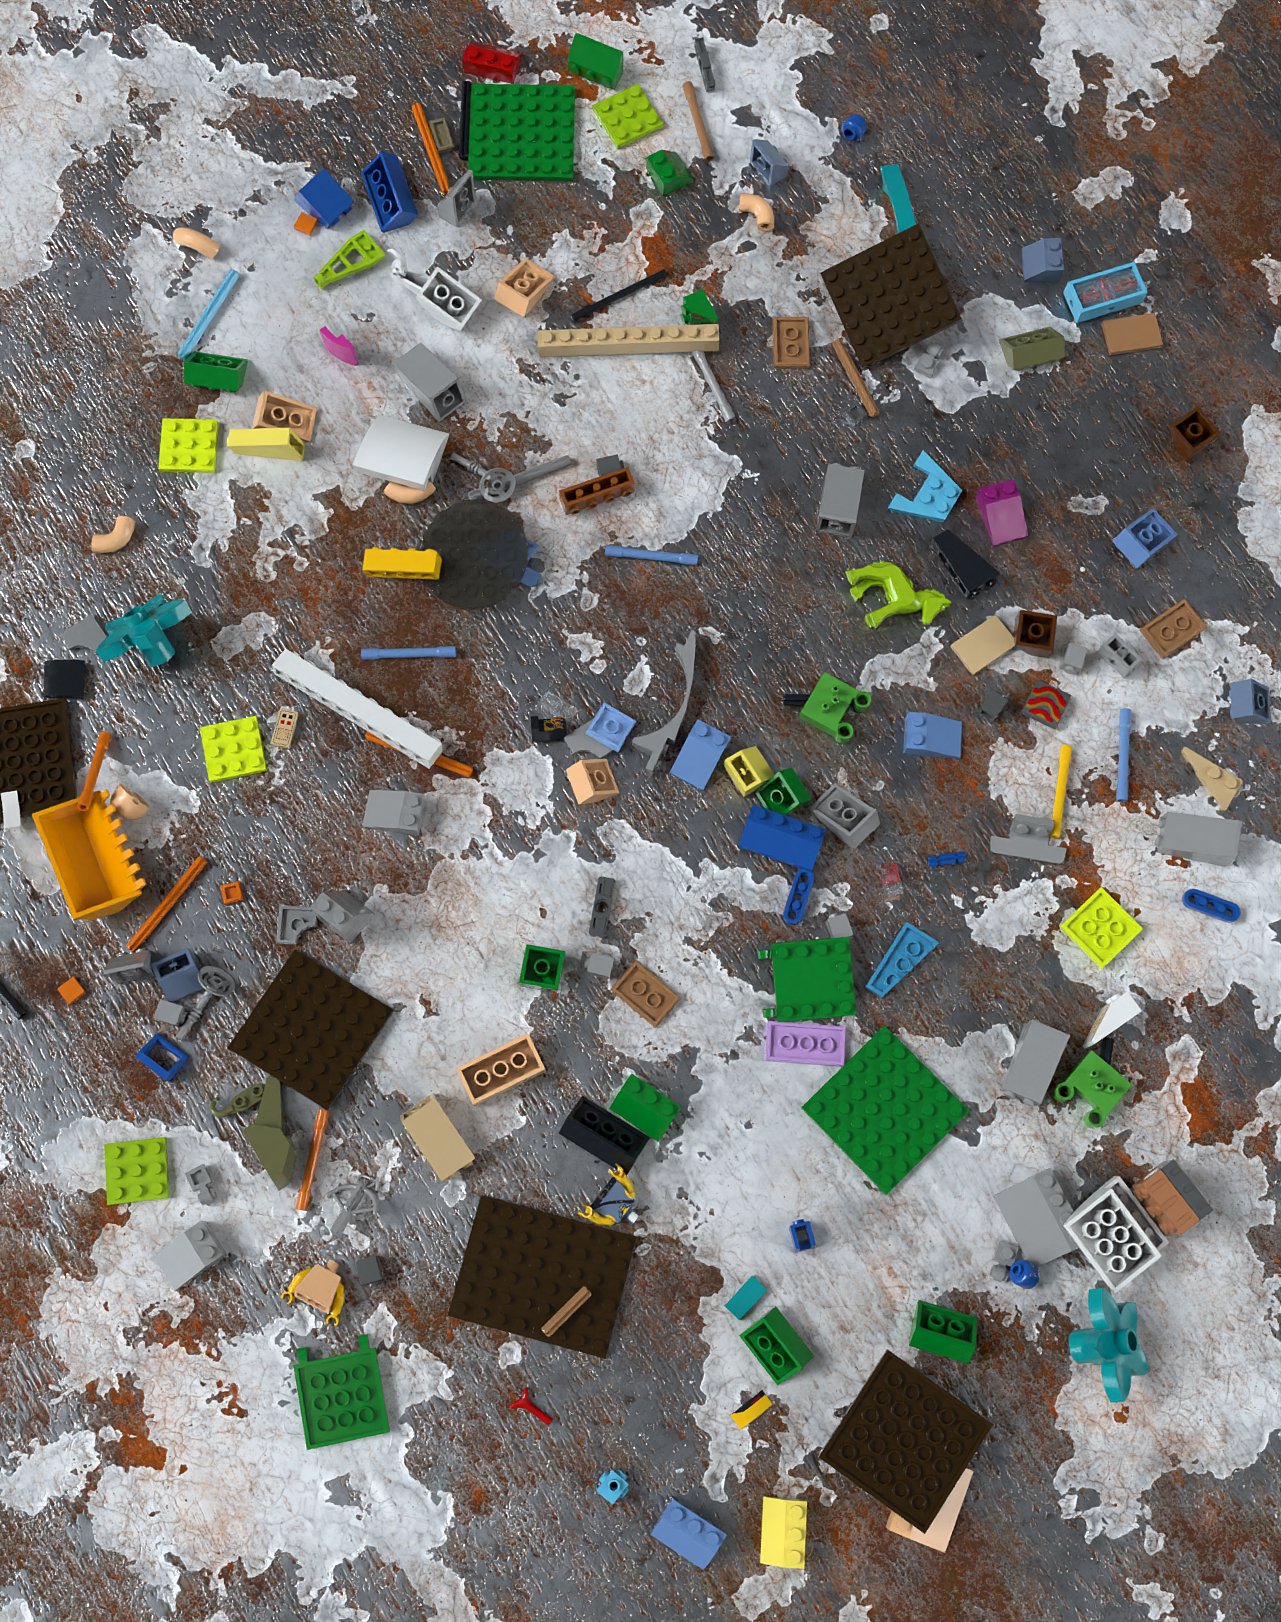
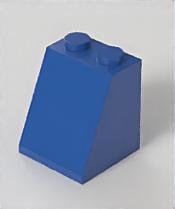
(324, 199)

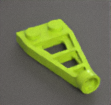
(364, 245)

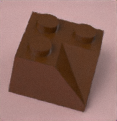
(1193, 433)
(1035, 633)

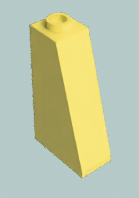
(267, 442)

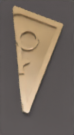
(1218, 781)

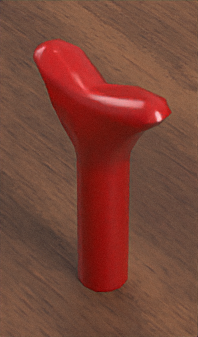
(525, 1403)

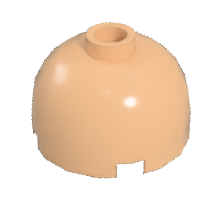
(128, 804)

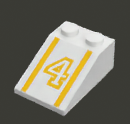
(1118, 1011)

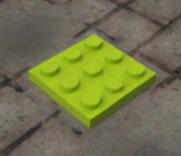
(627, 116)
(136, 1171)

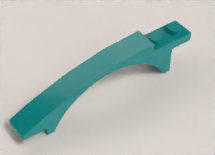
(896, 190)

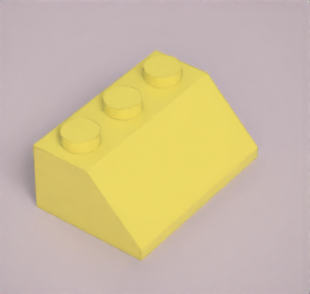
(783, 1532)

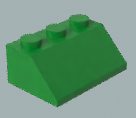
(595, 61)
(215, 371)
(645, 1107)
(943, 1332)
(776, 1346)

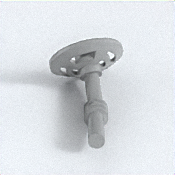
(493, 480)
(211, 988)

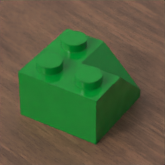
(542, 968)

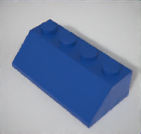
(389, 192)
(782, 838)

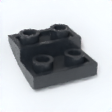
(63, 679)

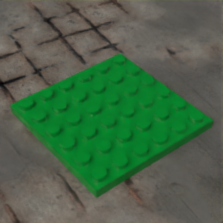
(522, 132)
(885, 1110)

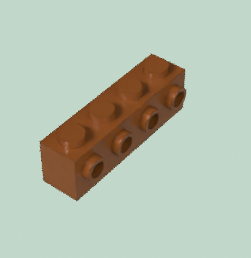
(596, 491)

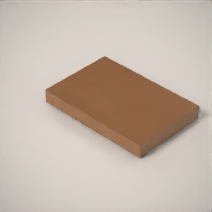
(1132, 334)
(791, 343)
(1173, 628)
(645, 994)

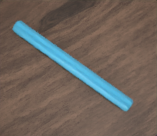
(208, 314)

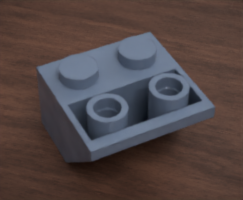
(178, 975)

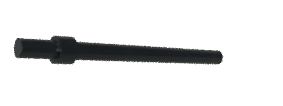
(588, 309)

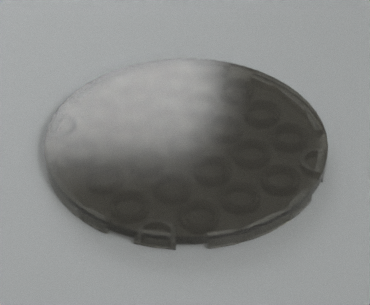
(480, 553)

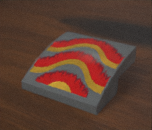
(1046, 704)

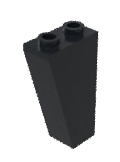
(963, 564)

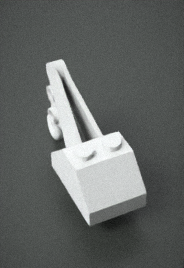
(438, 294)

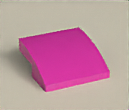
(339, 347)

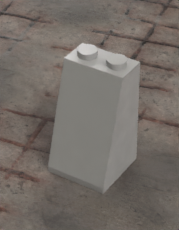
(430, 381)
(840, 500)
(1199, 838)
(342, 913)
(1034, 1062)

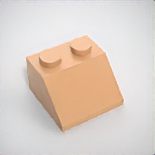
(592, 780)

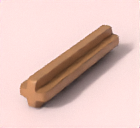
(566, 1311)

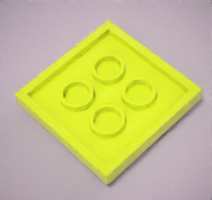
(188, 445)
(233, 749)
(1101, 928)

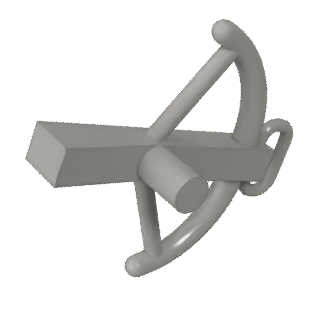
(346, 1215)

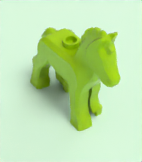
(898, 591)

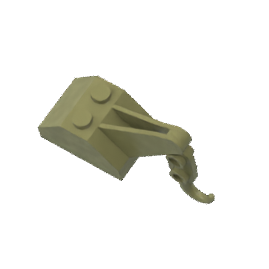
(267, 1134)

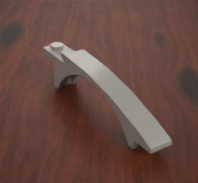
(656, 742)

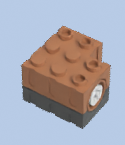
(1171, 1199)

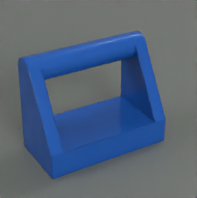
(167, 1075)

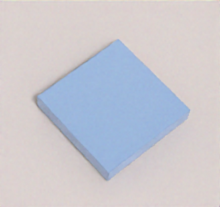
(610, 727)

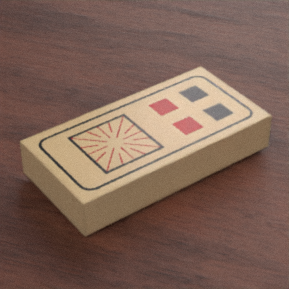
(284, 728)

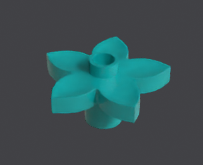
(144, 629)
(1110, 1343)

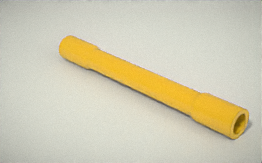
(1064, 761)

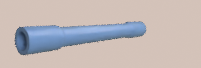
(682, 558)
(376, 653)
(1122, 785)

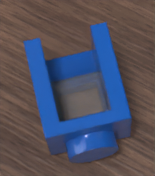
(802, 1235)

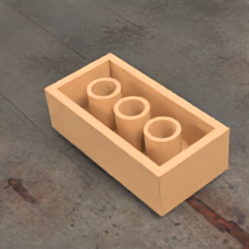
(501, 1070)

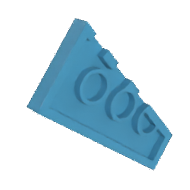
(903, 955)

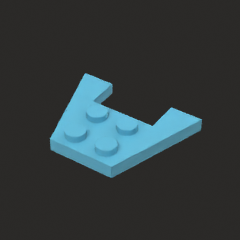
(935, 496)

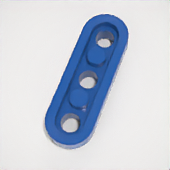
(798, 888)
(1219, 905)

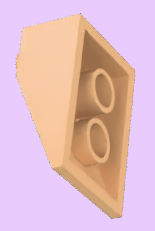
(523, 287)
(282, 412)

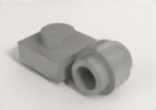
(928, 363)
(199, 1179)
(1005, 1256)

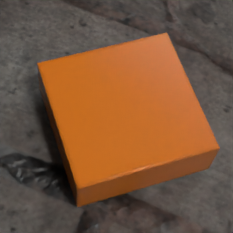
(305, 223)
(232, 893)
(71, 990)

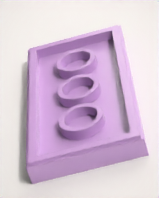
(805, 1043)

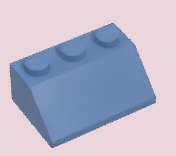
(688, 1533)

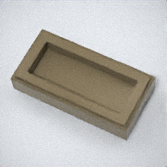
(441, 135)

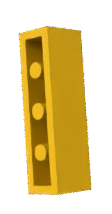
(402, 563)

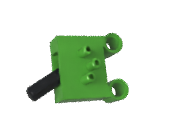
(828, 705)
(1095, 1083)

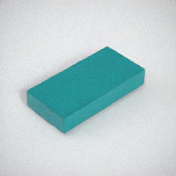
(745, 1297)

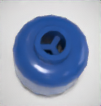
(854, 127)
(1024, 1274)

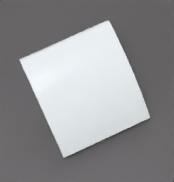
(400, 452)
(1116, 1234)

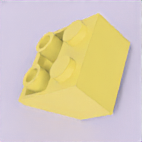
(748, 770)

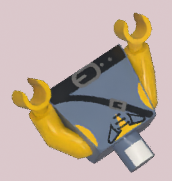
(613, 1201)

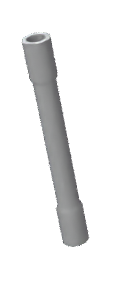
(725, 408)

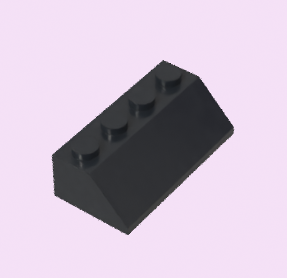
(604, 1135)

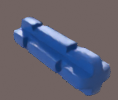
(946, 859)

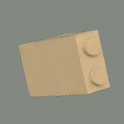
(437, 1138)

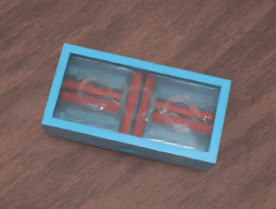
(1105, 292)

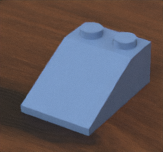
(1144, 537)
(932, 736)
(700, 754)

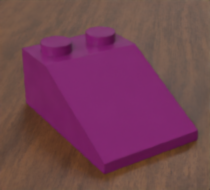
(1002, 512)

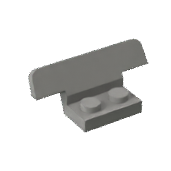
(1029, 840)

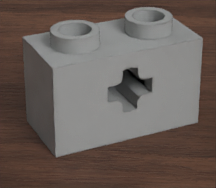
(1119, 655)

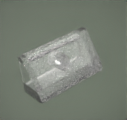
(554, 706)

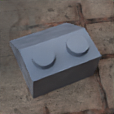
(768, 161)
(1043, 260)
(1250, 702)

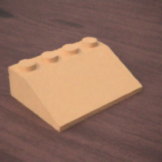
(943, 1524)

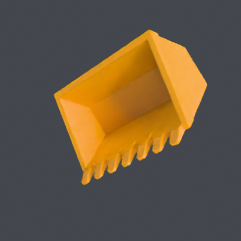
(89, 857)

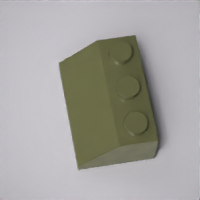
(1033, 348)

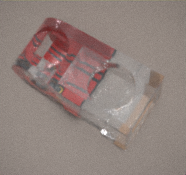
(890, 882)

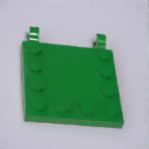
(811, 979)
(341, 1396)

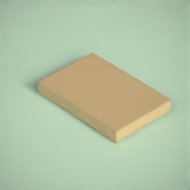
(983, 645)

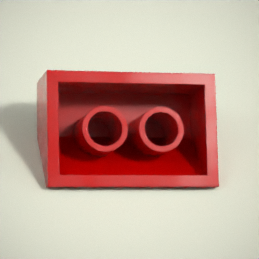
(491, 62)

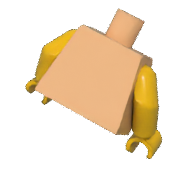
(319, 1288)

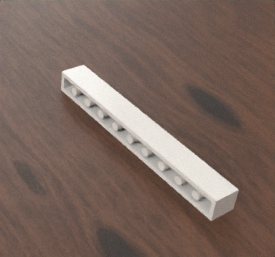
(357, 708)

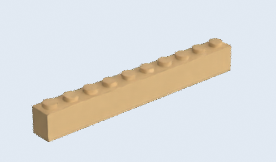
(628, 340)

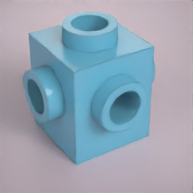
(610, 1493)

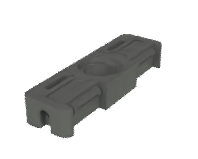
(704, 64)
(599, 919)

